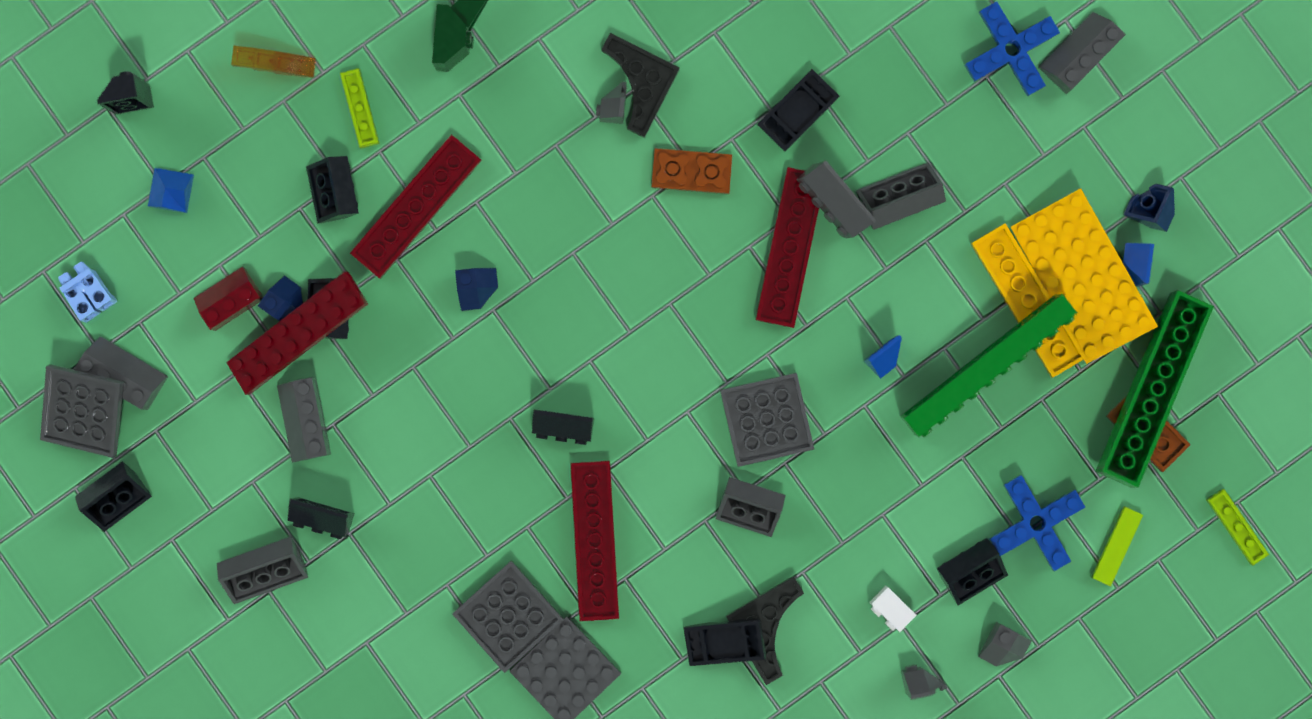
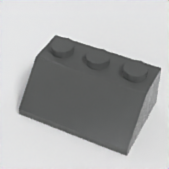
(750, 507)

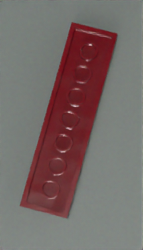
(415, 206)
(788, 254)
(297, 333)
(594, 541)

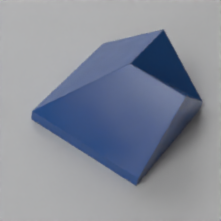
(170, 190)
(1138, 262)
(885, 357)

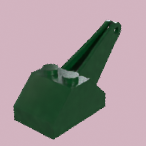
(453, 32)

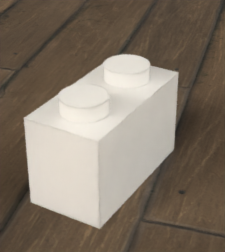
(892, 608)

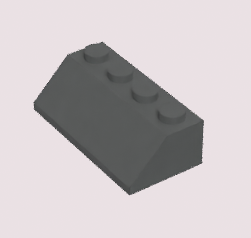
(1081, 51)
(902, 195)
(835, 199)
(110, 361)
(303, 419)
(261, 570)

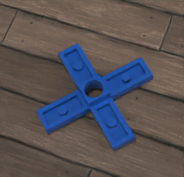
(1024, 41)
(1050, 515)

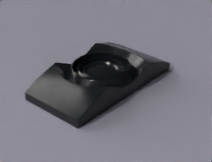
(798, 110)
(724, 642)

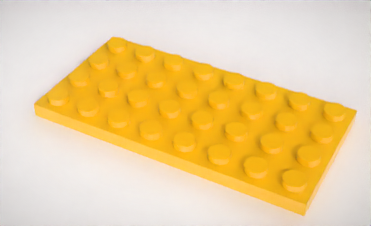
(1081, 263)

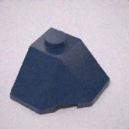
(1153, 208)
(475, 287)
(282, 298)

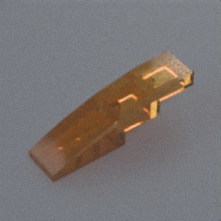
(273, 61)

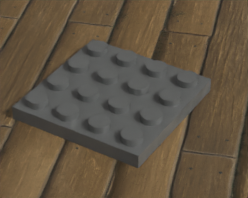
(81, 410)
(767, 419)
(508, 616)
(565, 671)

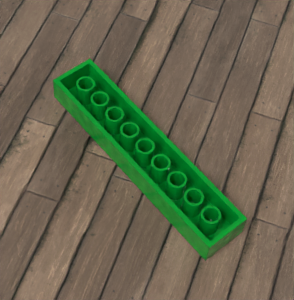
(989, 364)
(1154, 389)

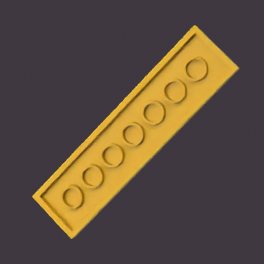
(1024, 294)

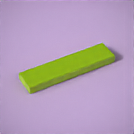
(359, 108)
(1237, 527)
(1117, 546)

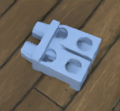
(86, 292)

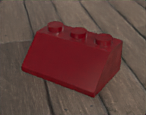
(228, 299)

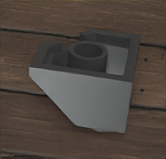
(613, 105)
(1004, 646)
(920, 683)

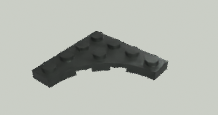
(648, 77)
(769, 609)

